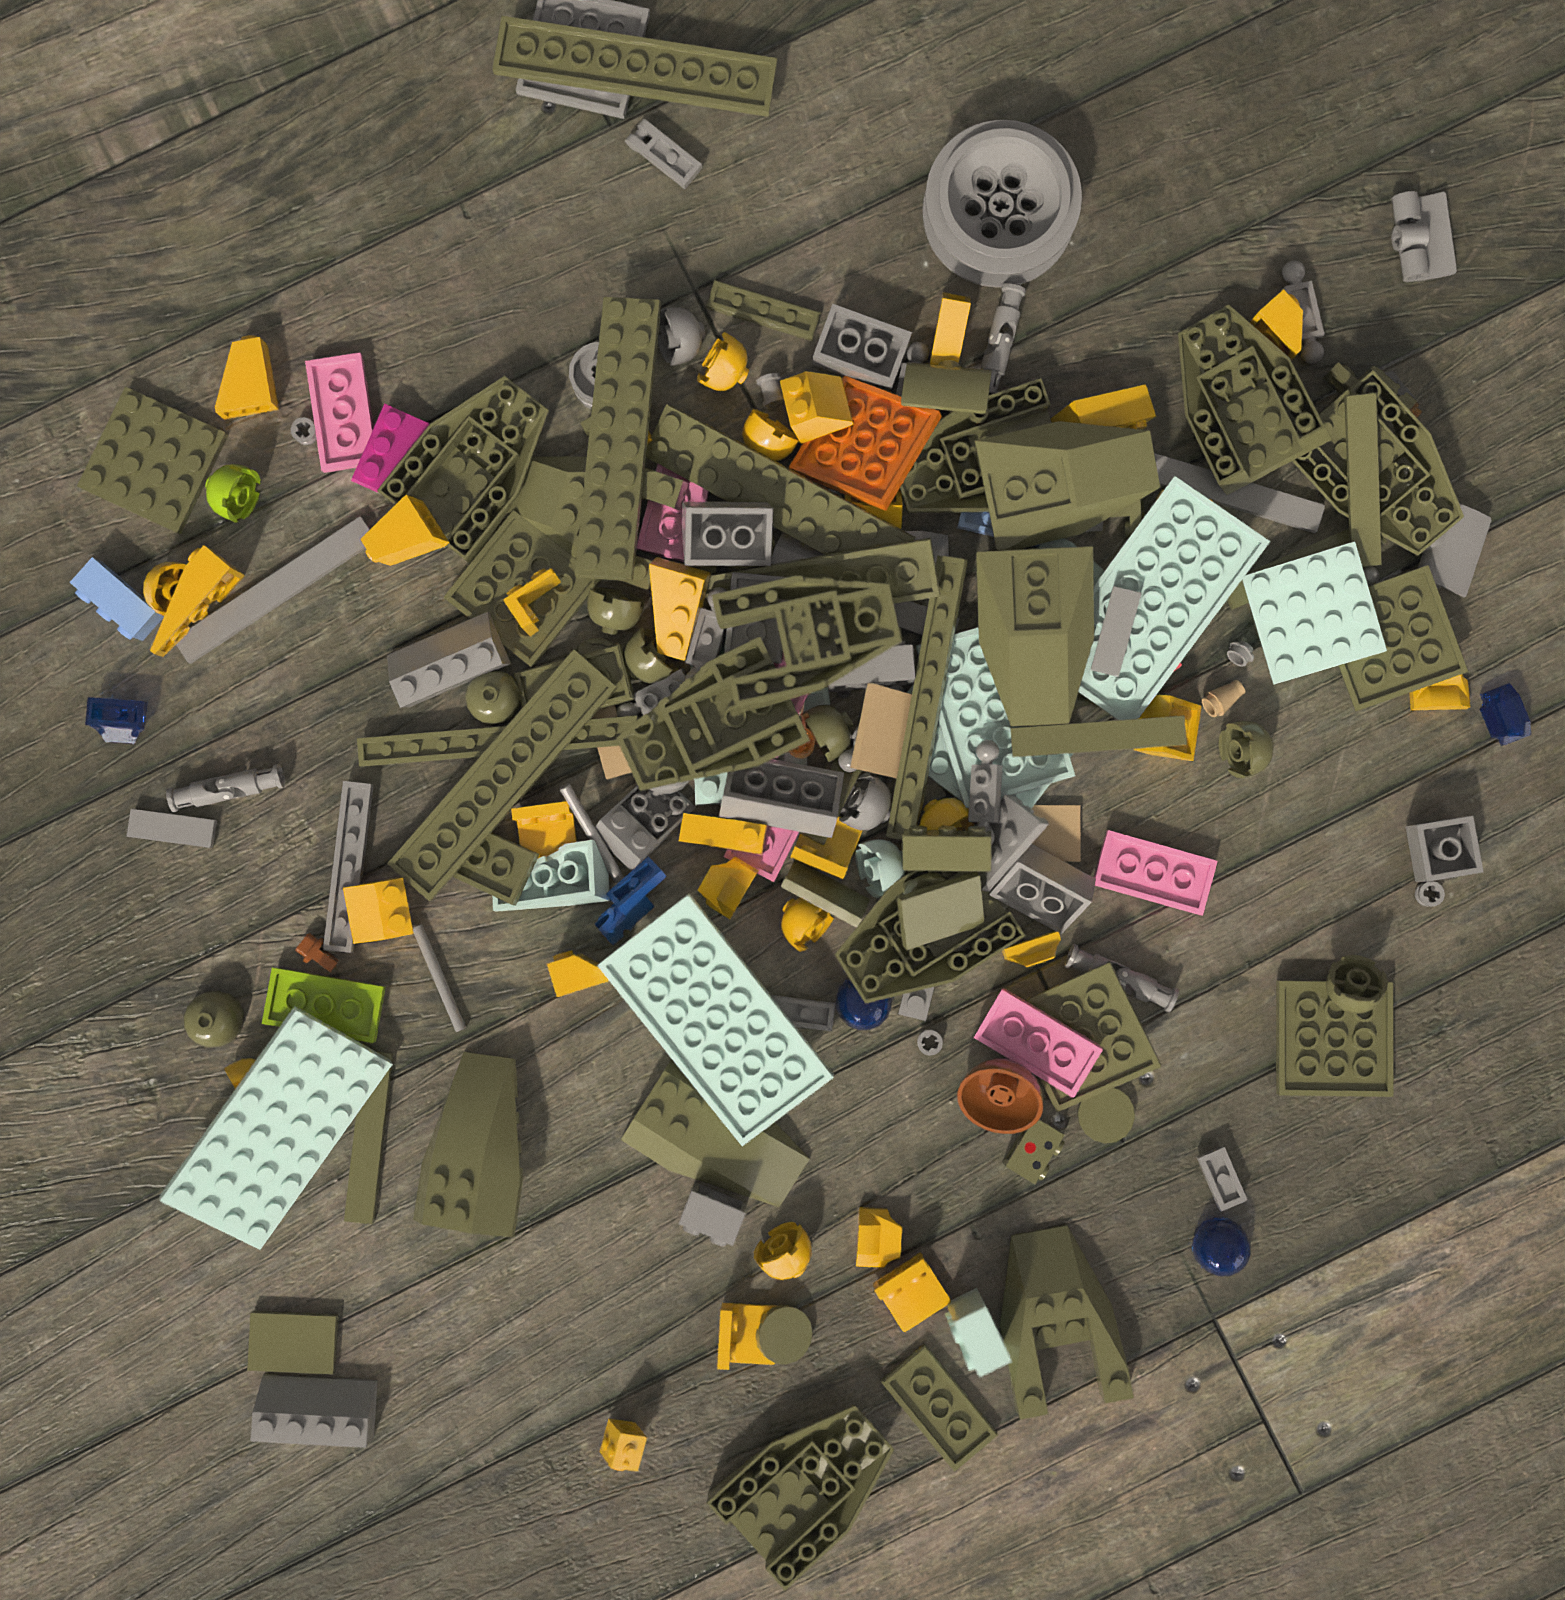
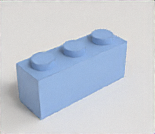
(115, 600)

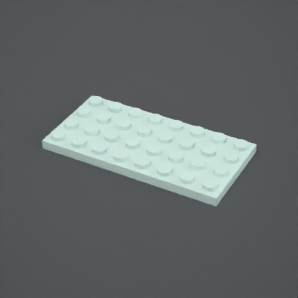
(1186, 566)
(715, 1020)
(276, 1129)

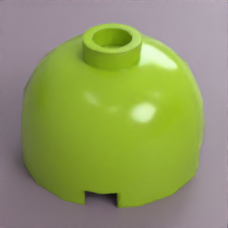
(232, 491)

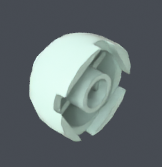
(880, 864)

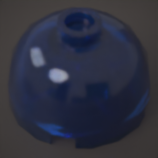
(856, 1012)
(1221, 1247)

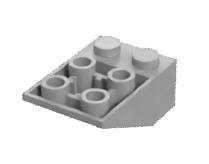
(641, 823)

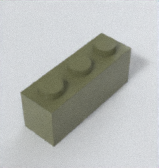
(947, 849)

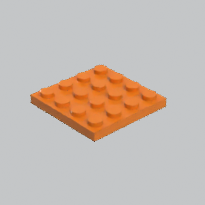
(875, 452)

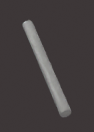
(591, 831)
(439, 978)

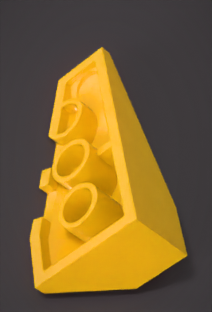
(203, 581)

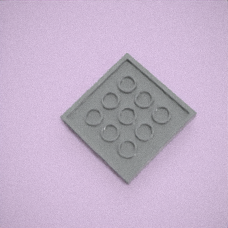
(594, 15)

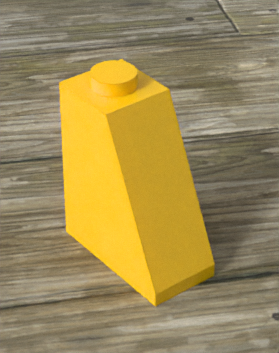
(950, 328)
(247, 380)
(404, 533)

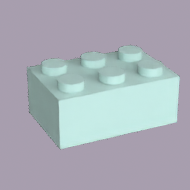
(976, 1333)

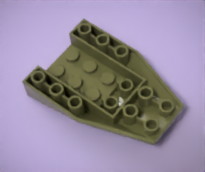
(1244, 400)
(472, 464)
(948, 468)
(1062, 479)
(1413, 483)
(1036, 628)
(885, 969)
(803, 1491)

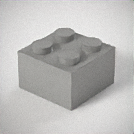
(1444, 849)
(713, 1215)

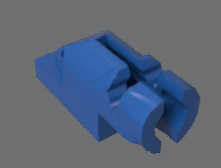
(629, 900)

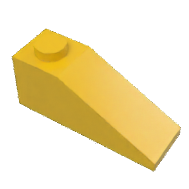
(723, 833)

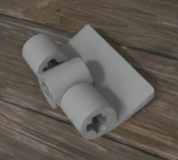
(1423, 236)
(1457, 552)

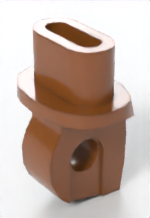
(311, 949)

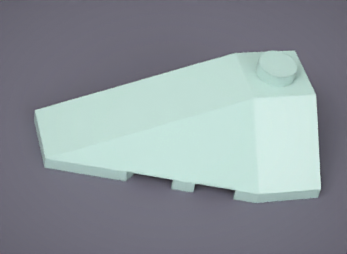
(564, 879)

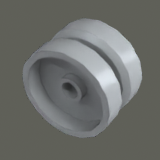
(583, 372)

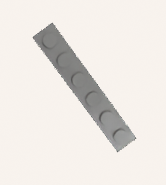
(347, 862)

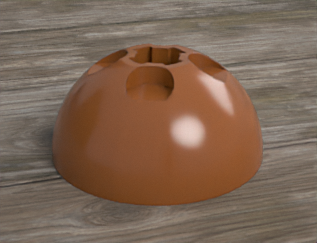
(1001, 1096)

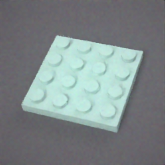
(1314, 613)

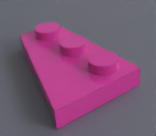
(388, 444)

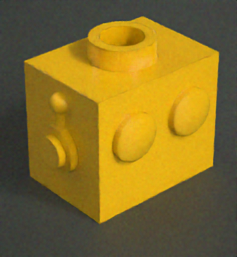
(623, 1445)

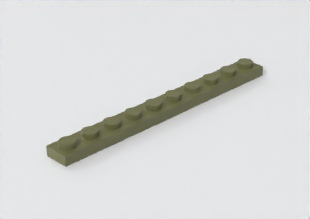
(927, 697)
(472, 742)

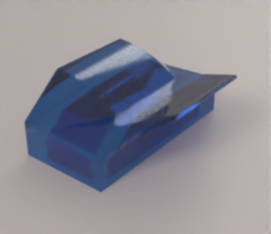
(1505, 714)
(116, 718)

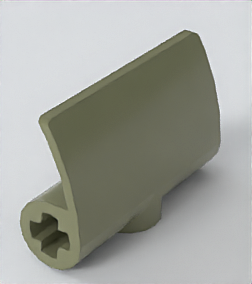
(946, 387)

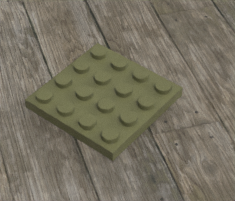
(152, 460)
(510, 560)
(1416, 640)
(1103, 1013)
(1331, 1049)

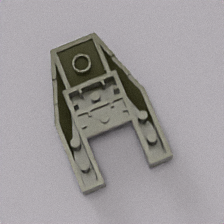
(554, 497)
(823, 631)
(1056, 1302)

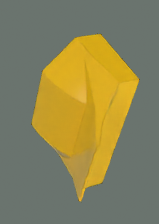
(1442, 696)
(727, 885)
(1033, 950)
(877, 1238)

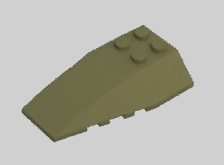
(701, 731)
(691, 1140)
(472, 1160)

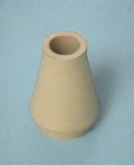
(1221, 699)

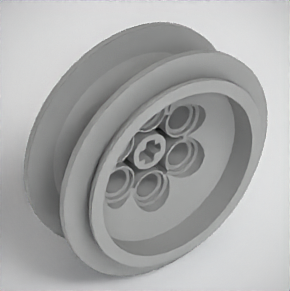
(992, 155)

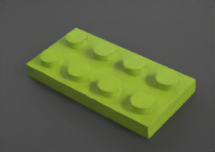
(338, 1002)

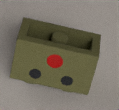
(1034, 1150)

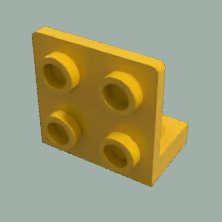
(521, 596)
(545, 827)
(835, 853)
(911, 1292)
(738, 1334)

